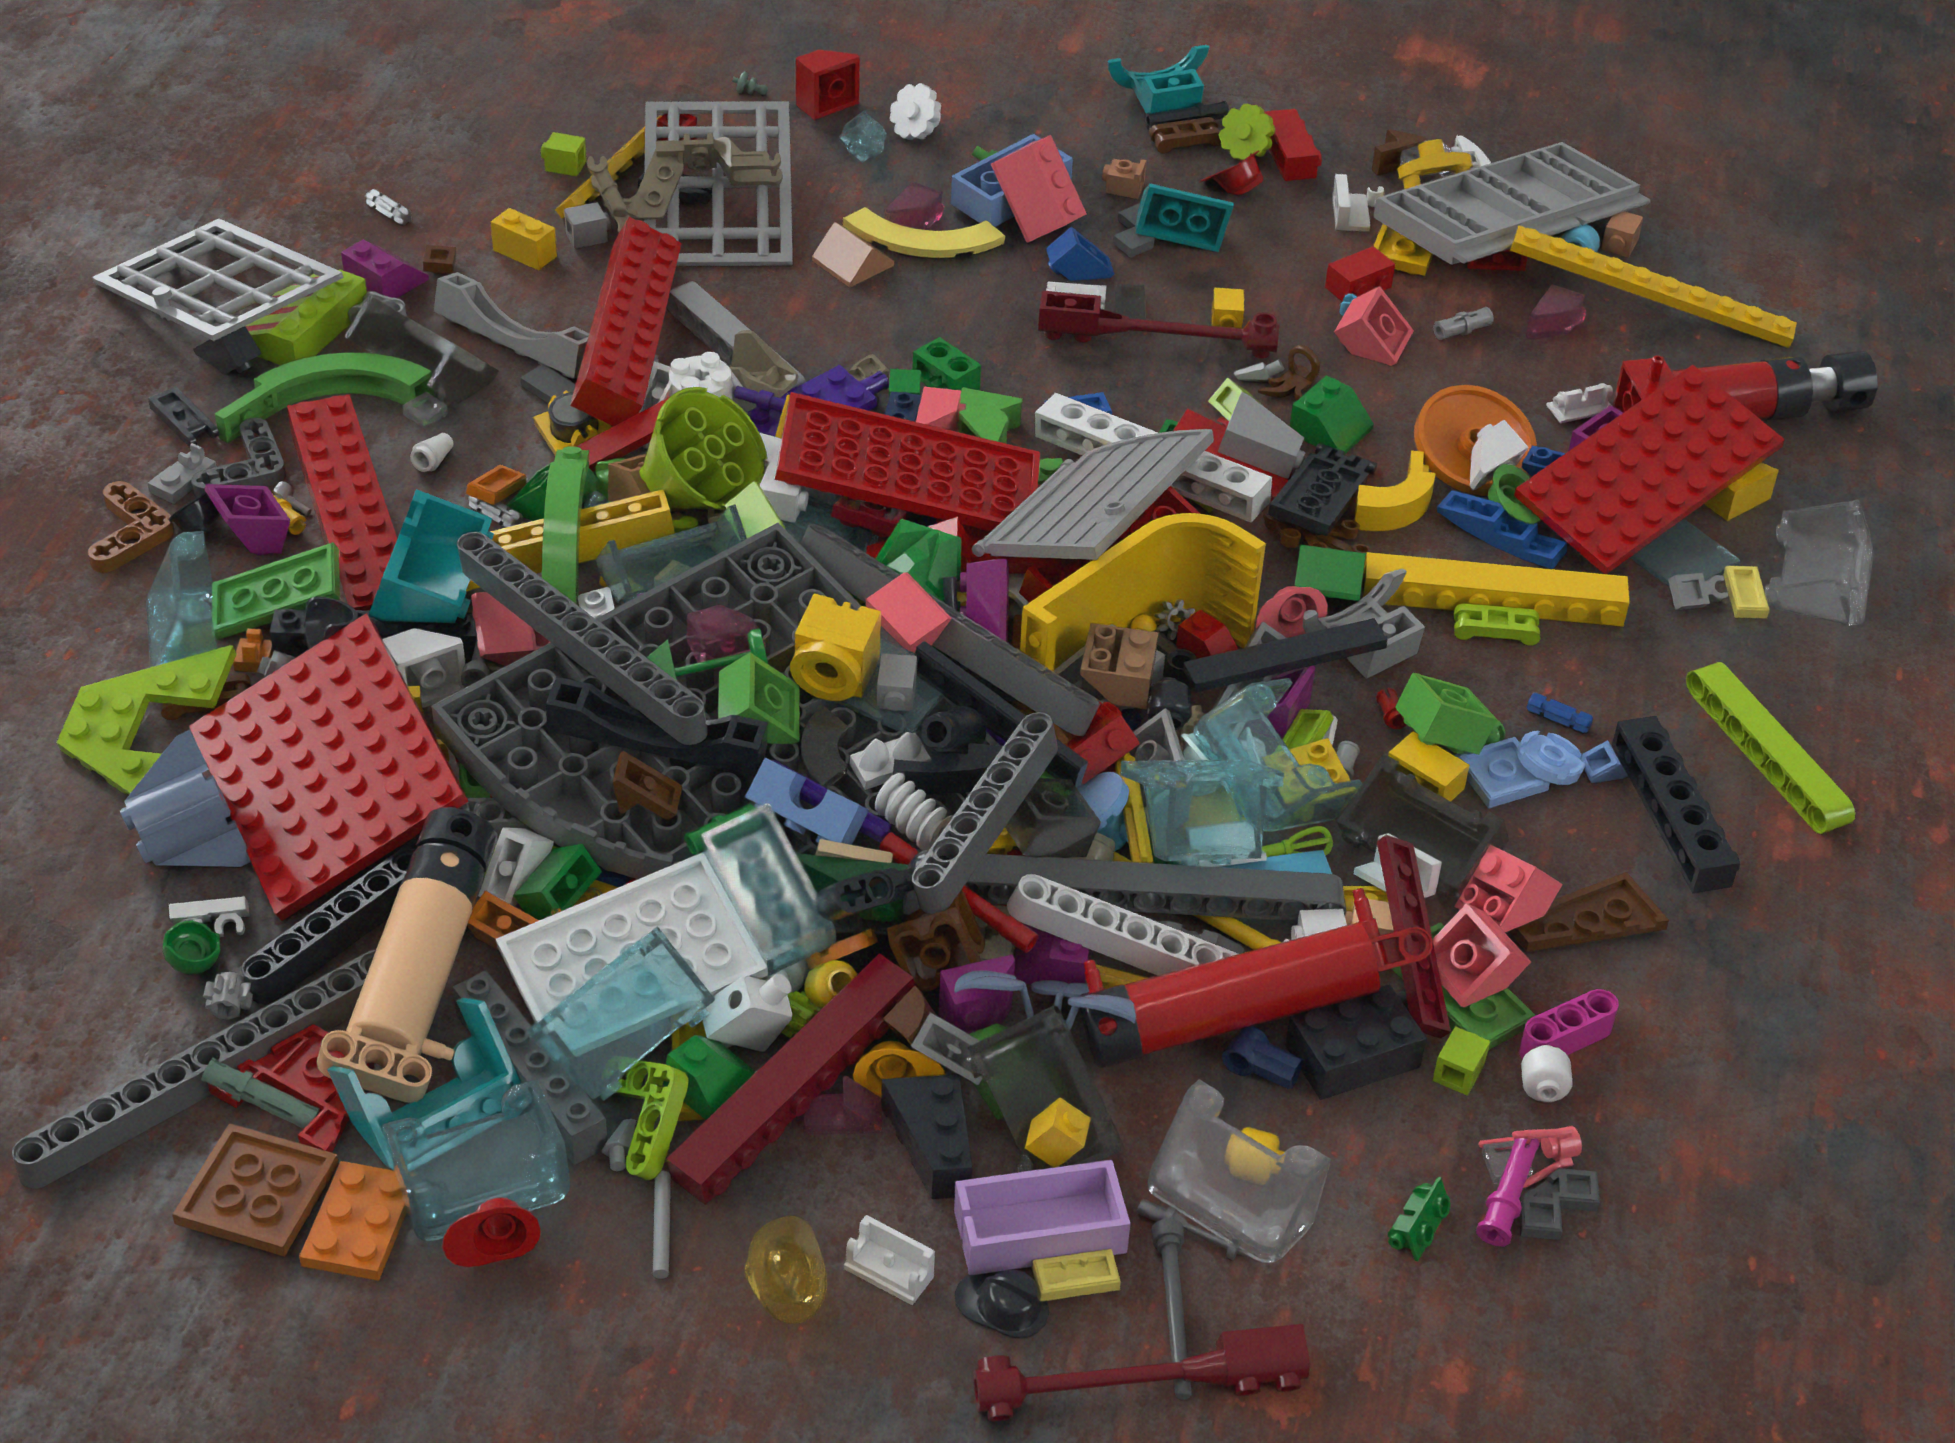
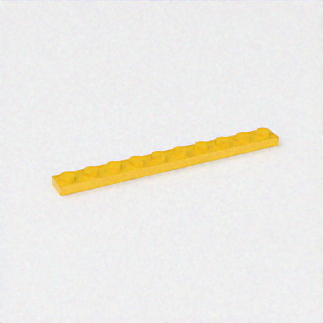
(1654, 286)

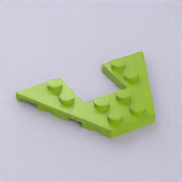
(111, 711)

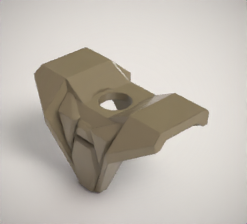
(760, 366)

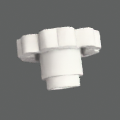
(915, 112)

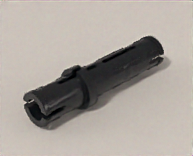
(1214, 110)

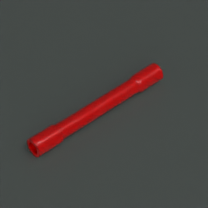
(1005, 925)

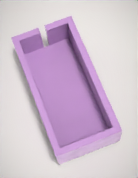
(1040, 1215)

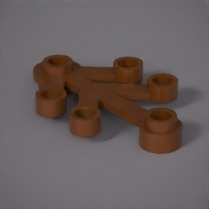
(1291, 535)

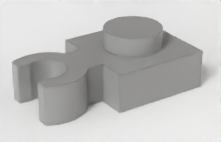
(1693, 591)

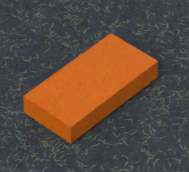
(496, 484)

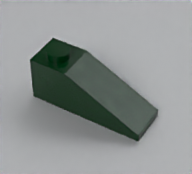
(829, 870)

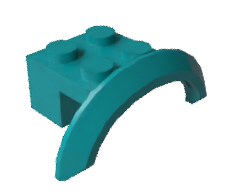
(1167, 88)

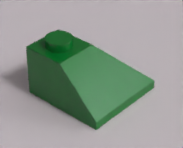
(711, 1071)

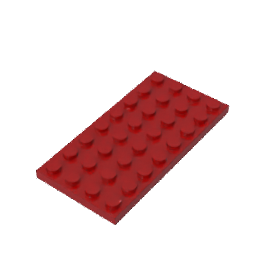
(903, 463)
(1648, 469)

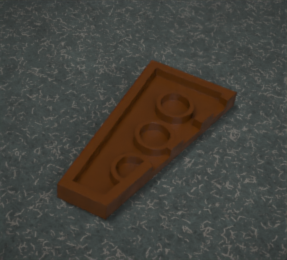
(1593, 914)

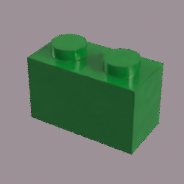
(557, 881)

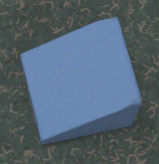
(1603, 764)

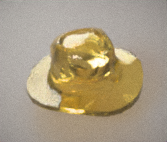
(787, 1269)

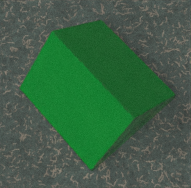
(1331, 571)

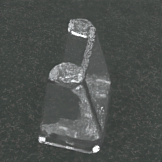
(1824, 563)
(1234, 1182)

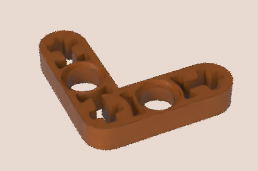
(112, 551)

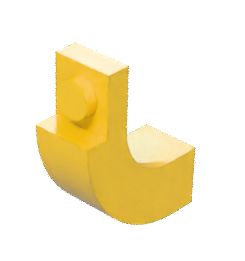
(1396, 505)

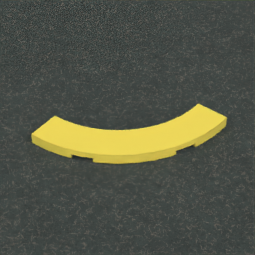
(923, 242)

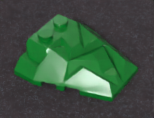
(923, 554)

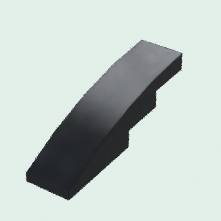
(947, 770)

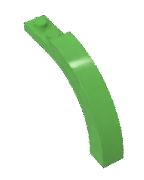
(323, 376)
(562, 520)

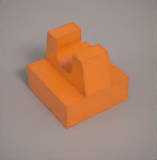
(251, 650)

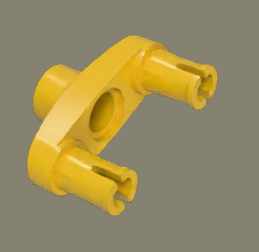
(1433, 160)

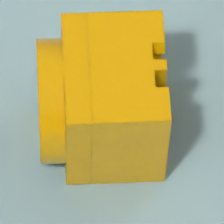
(836, 649)

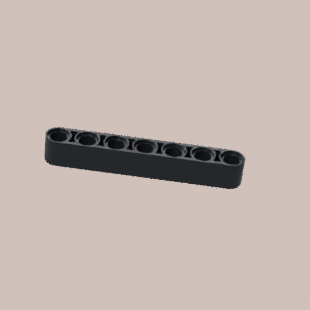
(327, 930)

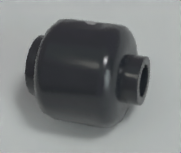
(1174, 697)

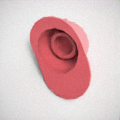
(1287, 609)

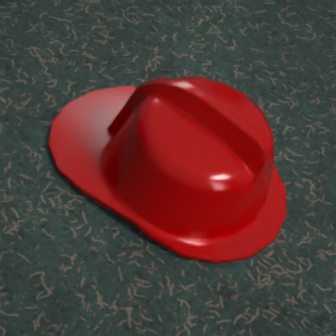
(1239, 178)
(491, 1234)

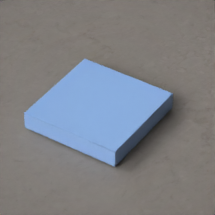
(1499, 774)

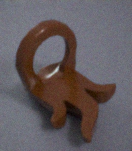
(1296, 378)

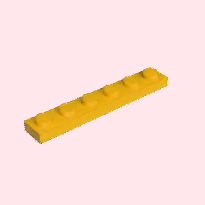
(618, 162)

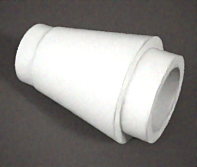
(430, 452)

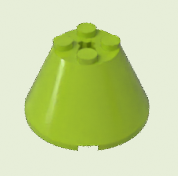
(702, 451)

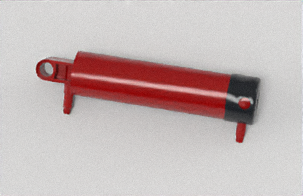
(1247, 987)

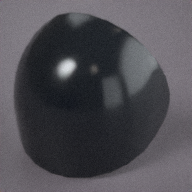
(325, 617)

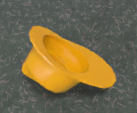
(891, 1061)

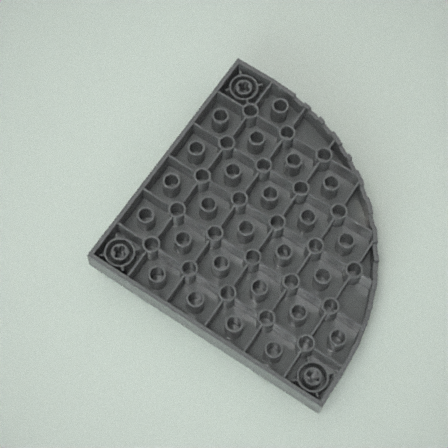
(566, 782)

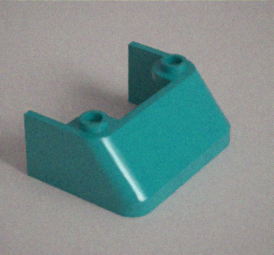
(481, 1081)

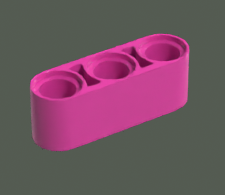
(1572, 1023)

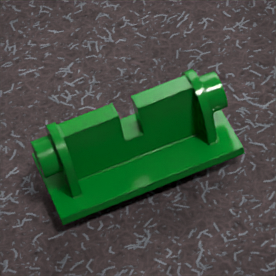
(1427, 1209)

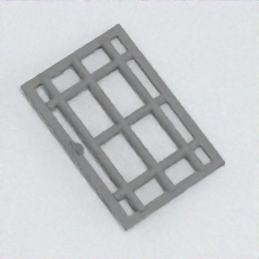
(719, 181)
(222, 277)

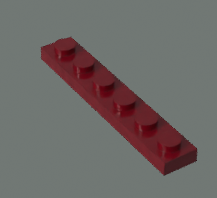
(1409, 910)

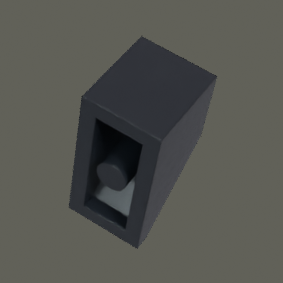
(230, 351)

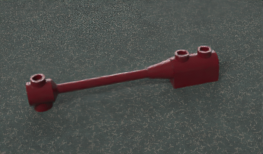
(1084, 318)
(1241, 1360)

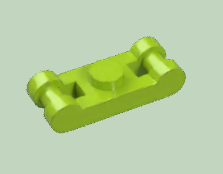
(1496, 623)

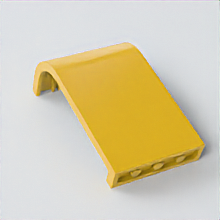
(1168, 559)

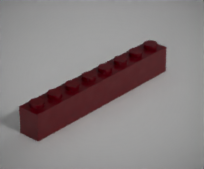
(789, 1081)

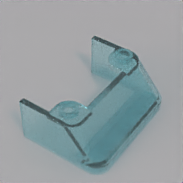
(659, 560)
(1242, 732)

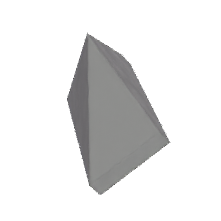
(946, 1045)

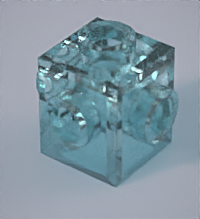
(863, 137)

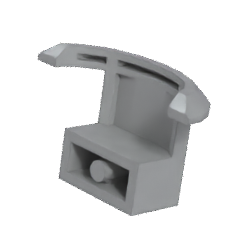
(1399, 626)

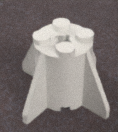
(704, 372)

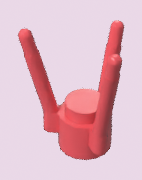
(1555, 1143)

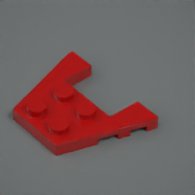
(295, 1071)

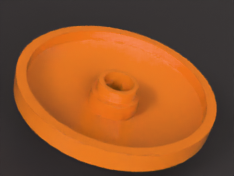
(1450, 426)

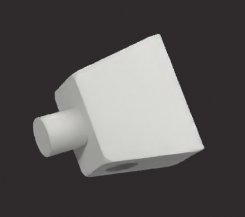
(750, 1012)

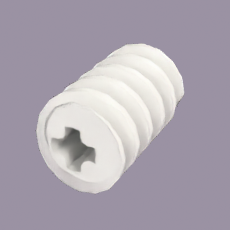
(910, 811)

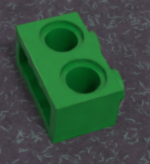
(946, 366)

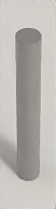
(661, 1236)

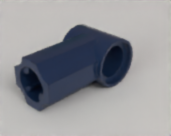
(1253, 1053)

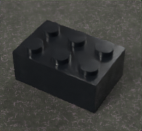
(1356, 1042)

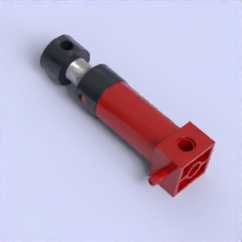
(1768, 387)

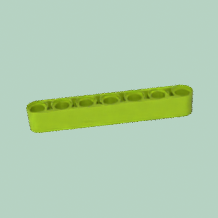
(1770, 748)

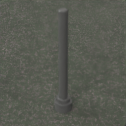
(1168, 1239)

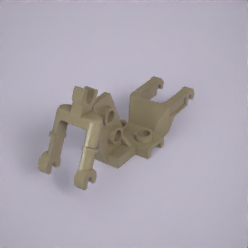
(667, 168)

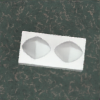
(876, 762)

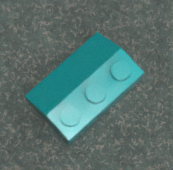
(1183, 217)

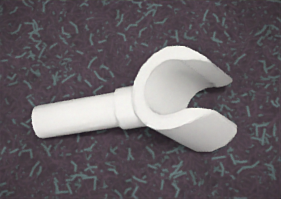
(1372, 195)

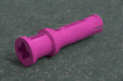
(1505, 1203)

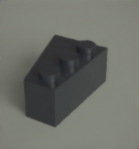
(932, 1127)

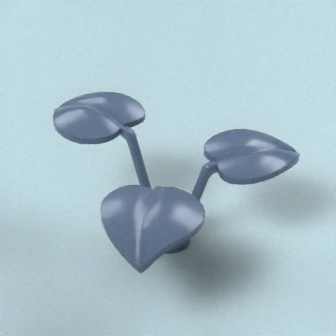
(1000, 981)

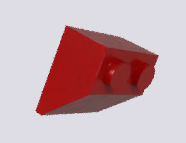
(827, 82)

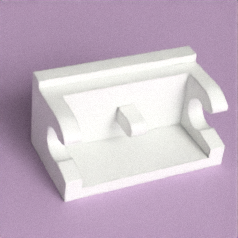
(890, 1260)

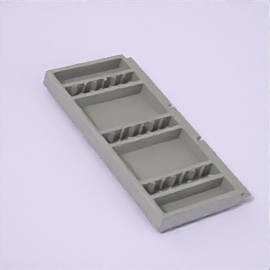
(1482, 207)

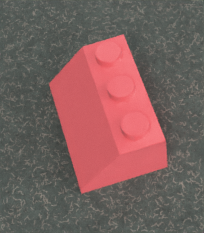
(1038, 188)

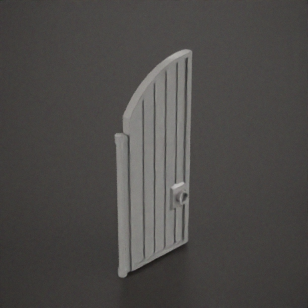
(1095, 498)

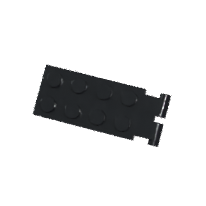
(1321, 490)

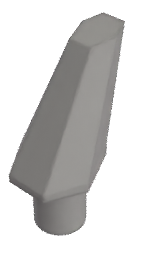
(1259, 372)
(619, 1143)

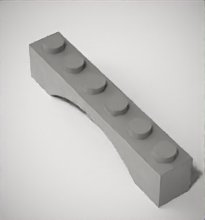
(468, 304)

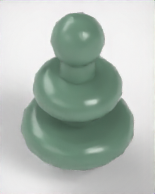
(751, 85)

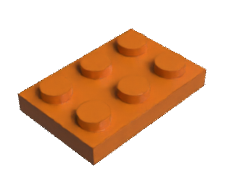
(356, 1222)

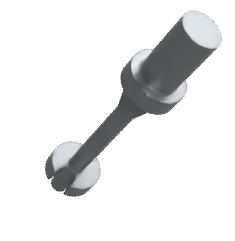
(1159, 1213)

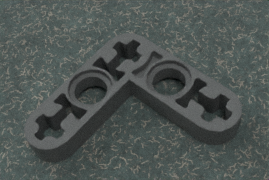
(254, 467)

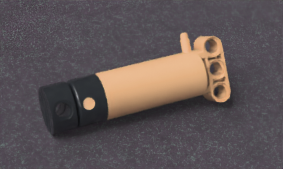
(415, 959)

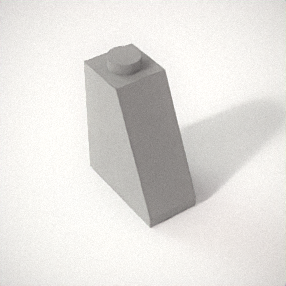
(1261, 439)

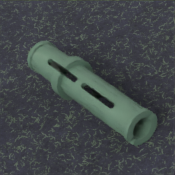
(251, 1090)

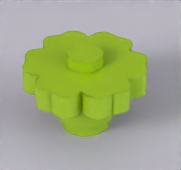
(1246, 131)

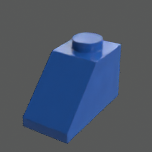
(1078, 258)

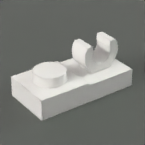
(218, 909)

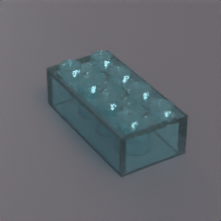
(768, 888)

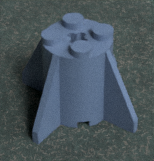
(183, 812)

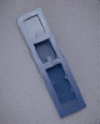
(1494, 526)

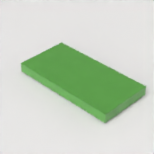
(253, 596)
(1491, 1018)

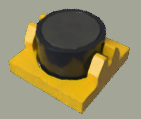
(567, 424)

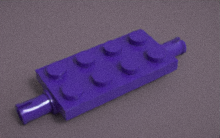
(834, 386)

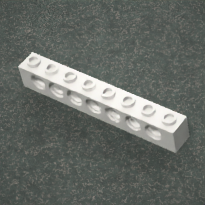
(1207, 480)

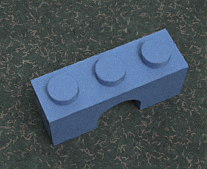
(833, 819)

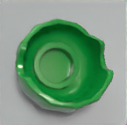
(191, 947)

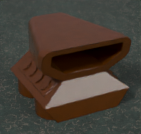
(936, 942)

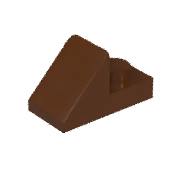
(1388, 155)
(643, 785)

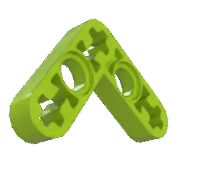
(643, 1158)

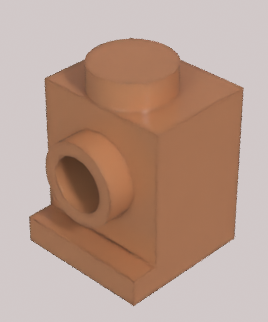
(1124, 177)

